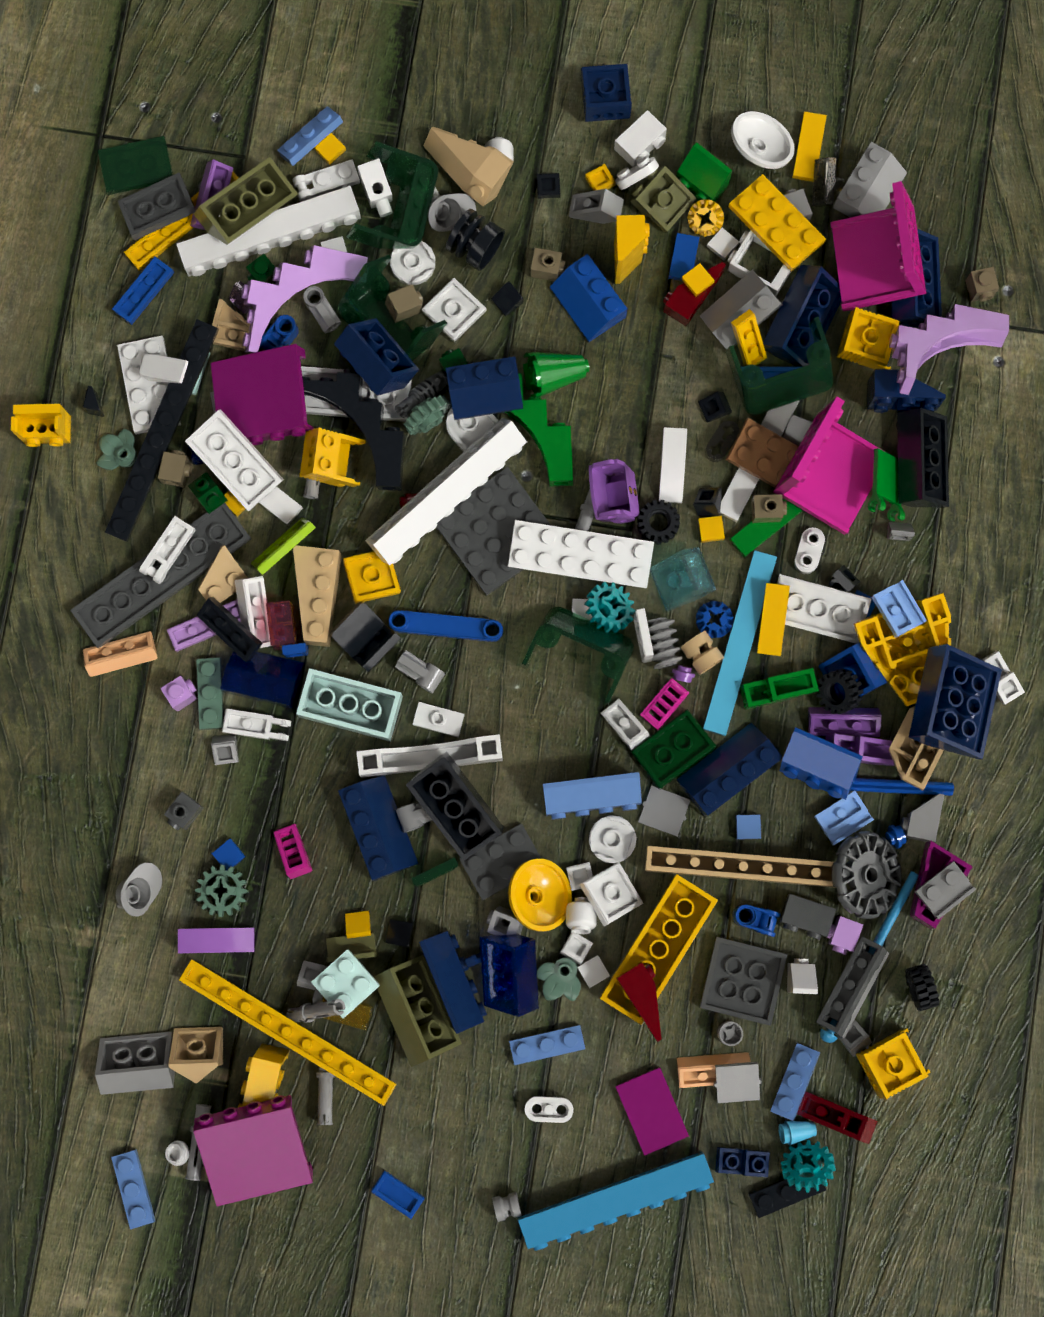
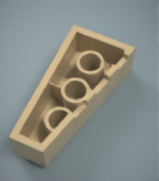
(317, 591)

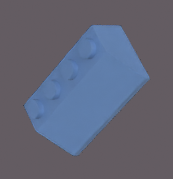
(592, 794)

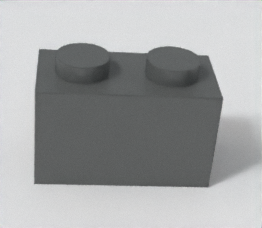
(807, 916)

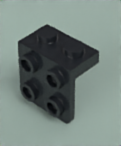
(364, 636)

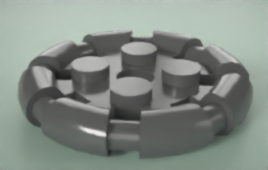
(883, 870)

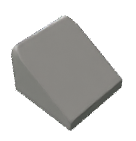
(796, 429)
(900, 531)
(225, 749)
(856, 1039)

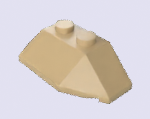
(911, 758)

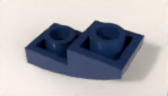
(742, 1162)

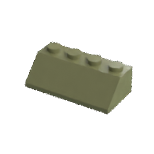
(245, 202)
(417, 1010)

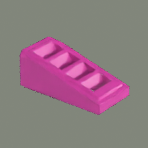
(664, 691)
(299, 870)

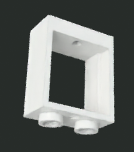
(739, 271)

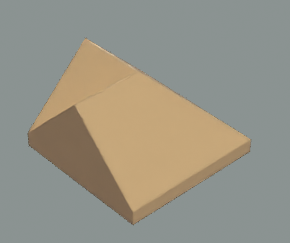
(196, 1051)

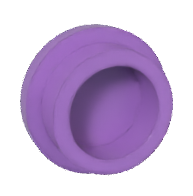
(683, 673)

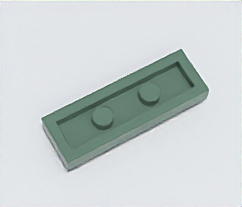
(209, 693)

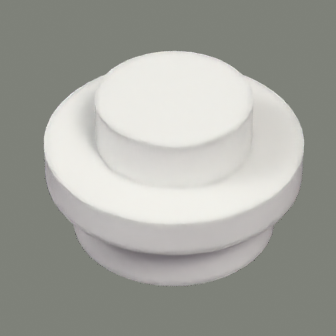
(177, 1153)

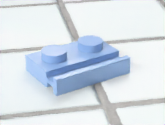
(899, 609)
(843, 818)

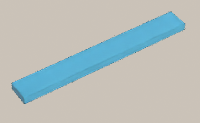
(739, 643)

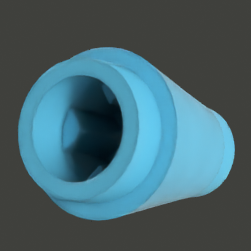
(796, 1131)

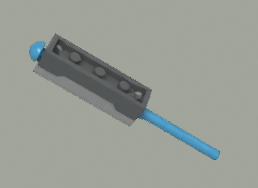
(860, 974)

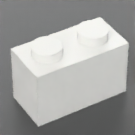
(640, 138)

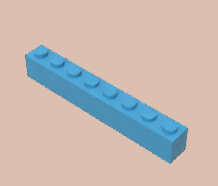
(615, 1200)

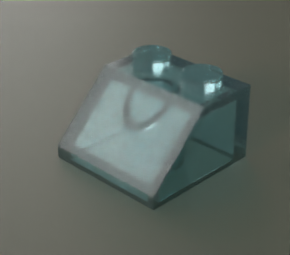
(682, 578)

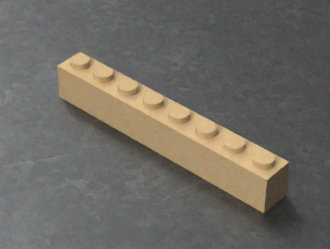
(738, 866)

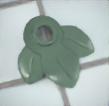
(115, 448)
(558, 983)

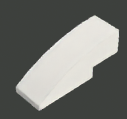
(672, 465)

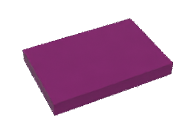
(652, 1111)

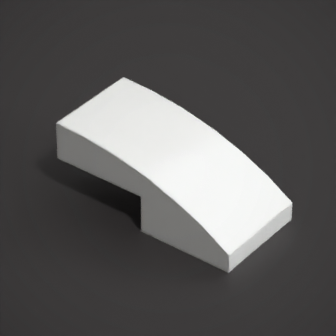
(1009, 686)

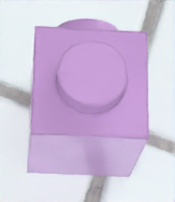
(179, 693)
(844, 935)

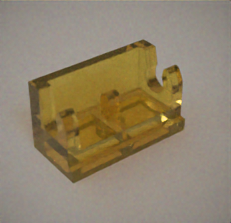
(356, 1018)

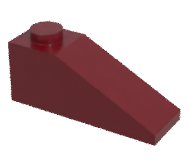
(683, 303)
(641, 991)
(837, 1117)

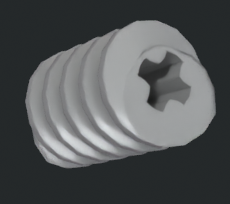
(663, 642)

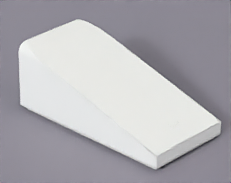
(163, 368)
(625, 724)

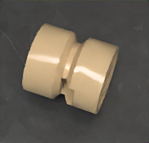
(709, 657)

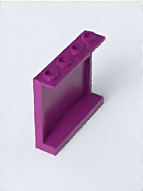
(263, 393)
(252, 1150)

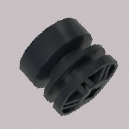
(471, 237)

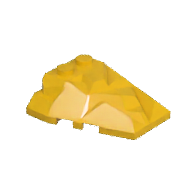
(904, 657)

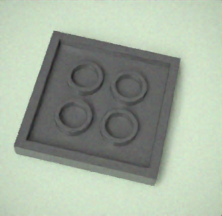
(743, 981)

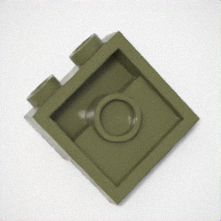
(662, 198)

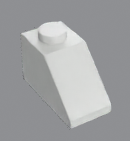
(801, 977)

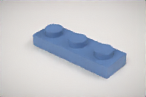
(310, 135)
(547, 1045)
(795, 1082)
(133, 1189)

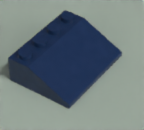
(955, 702)

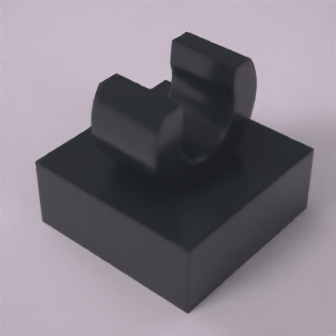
(844, 578)

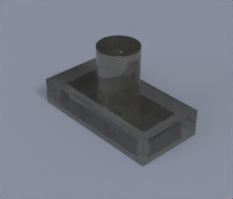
(825, 182)

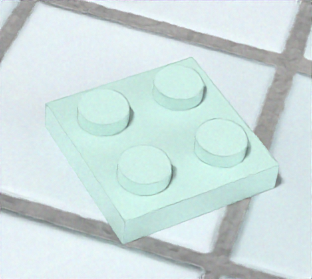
(346, 981)

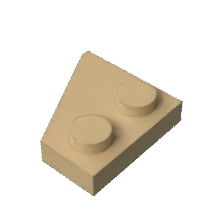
(231, 327)
(221, 576)

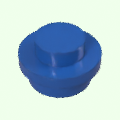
(896, 836)

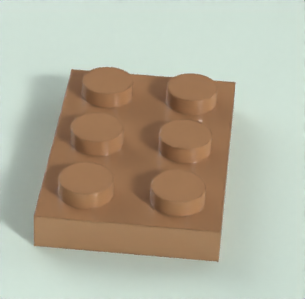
(761, 452)

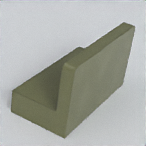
(360, 947)

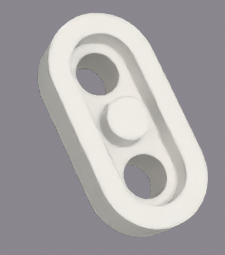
(644, 167)
(810, 550)
(548, 1111)

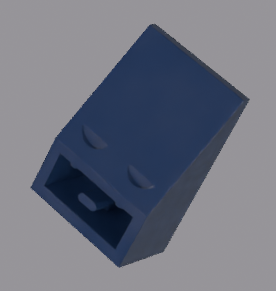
(884, 394)

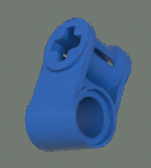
(276, 336)
(760, 919)

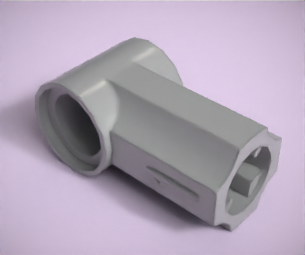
(322, 310)
(423, 673)
(412, 817)

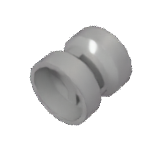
(733, 1033)
(506, 1206)

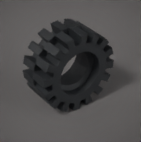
(658, 508)
(850, 687)
(922, 987)

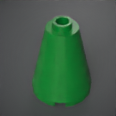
(552, 371)

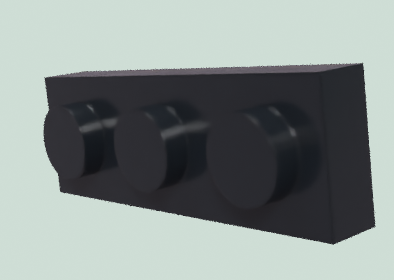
(229, 629)
(779, 1196)

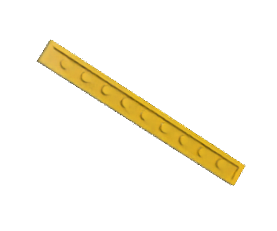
(288, 1032)

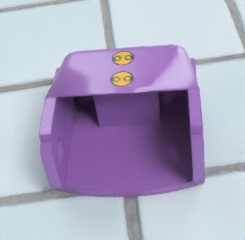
(613, 491)

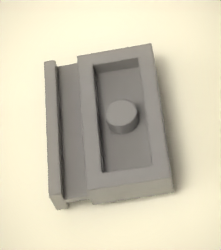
(945, 890)

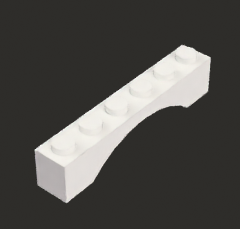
(411, 759)

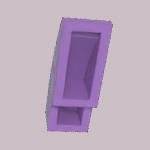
(872, 749)
(216, 940)

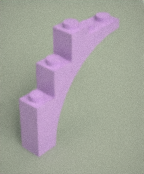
(267, 298)
(937, 334)

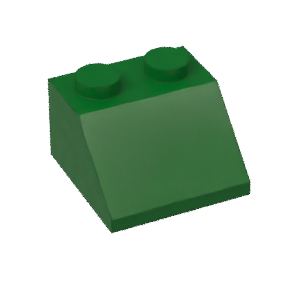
(704, 174)

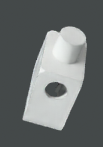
(372, 180)

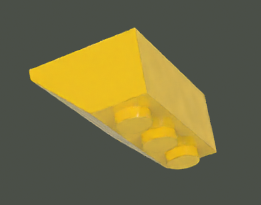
(629, 244)

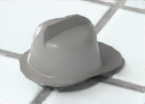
(448, 209)
(139, 889)

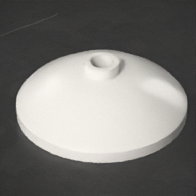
(762, 140)

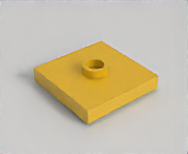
(370, 577)

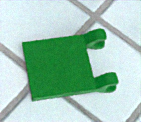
(885, 485)

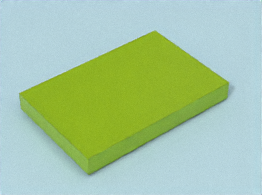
(282, 545)

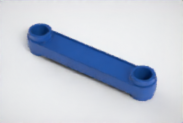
(445, 626)

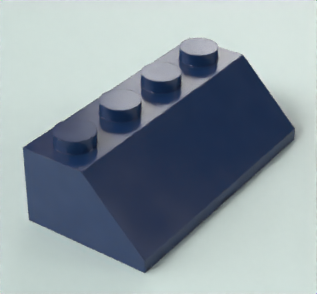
(810, 296)
(914, 309)
(729, 769)
(377, 827)
(452, 981)

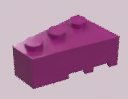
(933, 861)

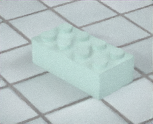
(349, 704)

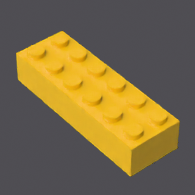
(662, 940)

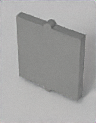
(664, 811)
(737, 1082)

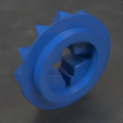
(714, 630)

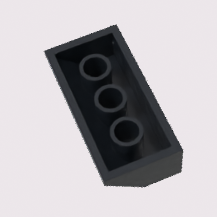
(922, 458)
(455, 806)

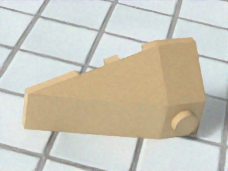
(473, 167)

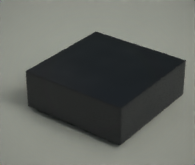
(548, 185)

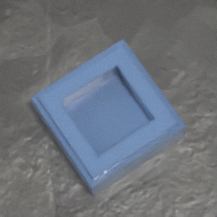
(748, 827)

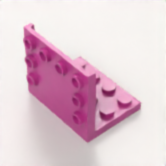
(879, 254)
(829, 471)

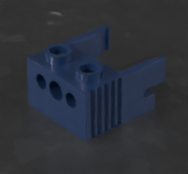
(606, 92)

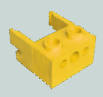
(867, 339)
(34, 419)
(327, 457)
(892, 1064)

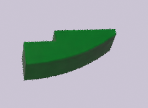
(778, 688)

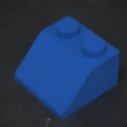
(859, 663)

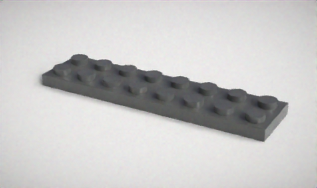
(135, 594)

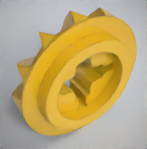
(703, 207)

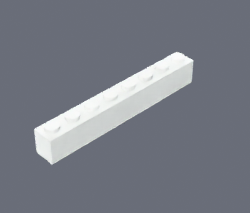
(278, 229)
(446, 491)

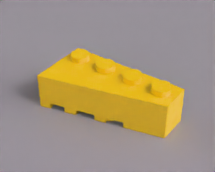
(264, 1074)

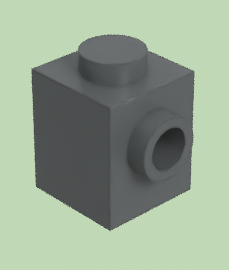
(183, 812)

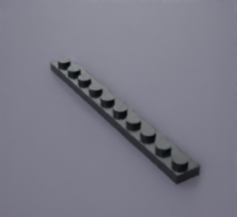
(161, 433)

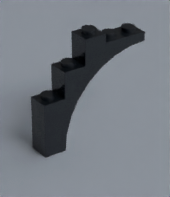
(386, 444)

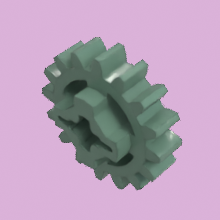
(427, 415)
(221, 902)

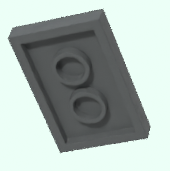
(156, 206)
(497, 861)

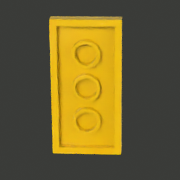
(777, 222)

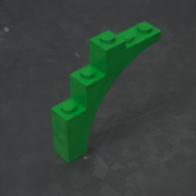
(551, 440)

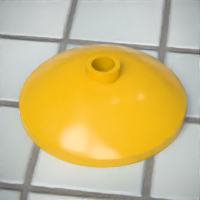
(549, 890)

